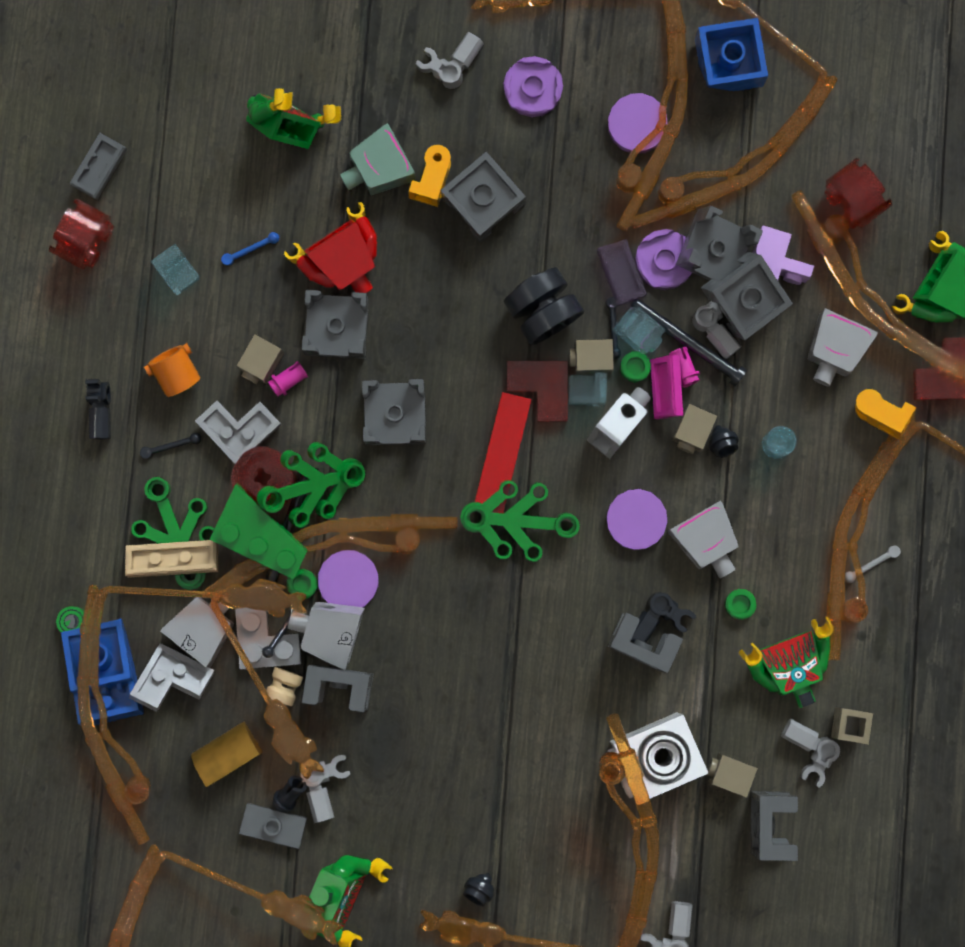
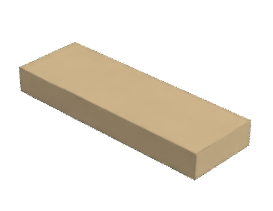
(171, 558)

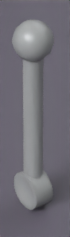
(893, 552)

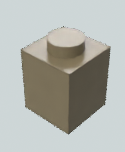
(592, 356)
(259, 360)
(694, 429)
(852, 725)
(731, 774)

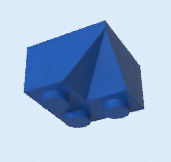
(732, 55)

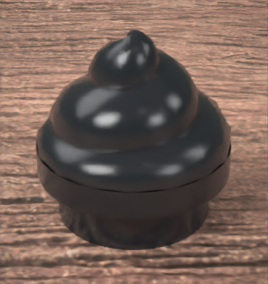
(723, 442)
(479, 889)

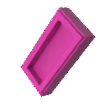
(666, 387)

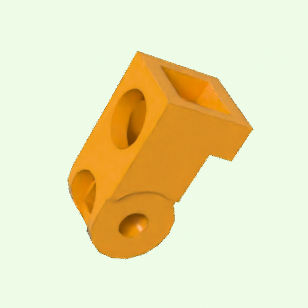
(434, 176)
(882, 414)

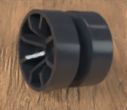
(538, 297)

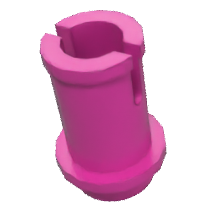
(689, 375)
(287, 379)

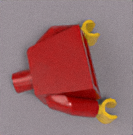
(342, 255)

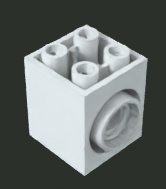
(683, 759)

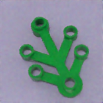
(314, 485)
(513, 520)
(174, 534)

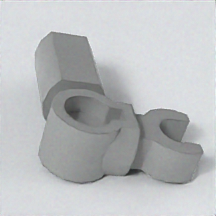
(451, 72)
(707, 319)
(825, 749)
(318, 796)
(678, 927)

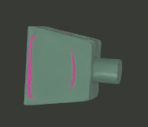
(379, 163)

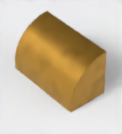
(225, 754)

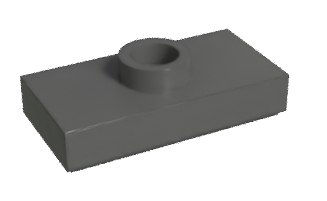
(98, 166)
(273, 825)

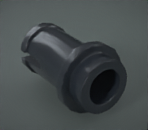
(285, 798)

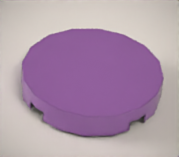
(533, 86)
(633, 120)
(658, 258)
(636, 519)
(348, 579)

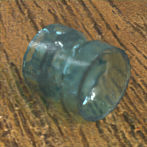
(783, 438)

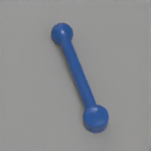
(228, 259)

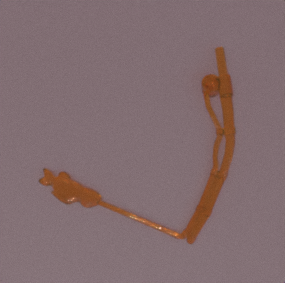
(630, 175)
(673, 188)
(833, 231)
(260, 596)
(856, 609)
(287, 736)
(612, 769)
(296, 911)

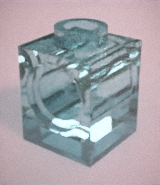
(639, 330)

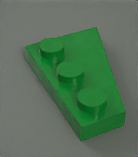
(256, 535)

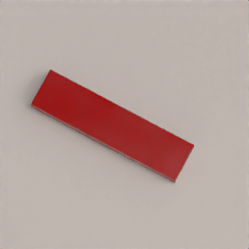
(503, 447)

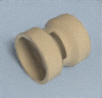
(284, 693)

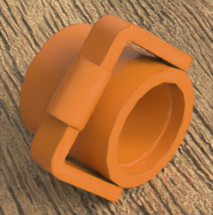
(174, 370)

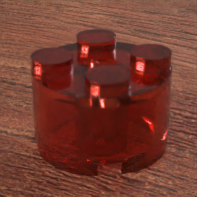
(857, 193)
(81, 234)
(259, 460)

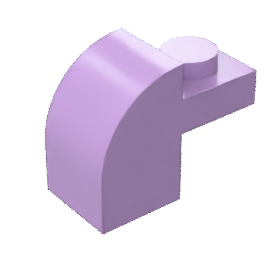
(773, 249)

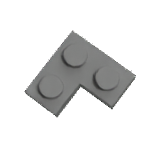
(239, 436)
(254, 636)
(167, 670)

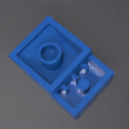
(115, 672)

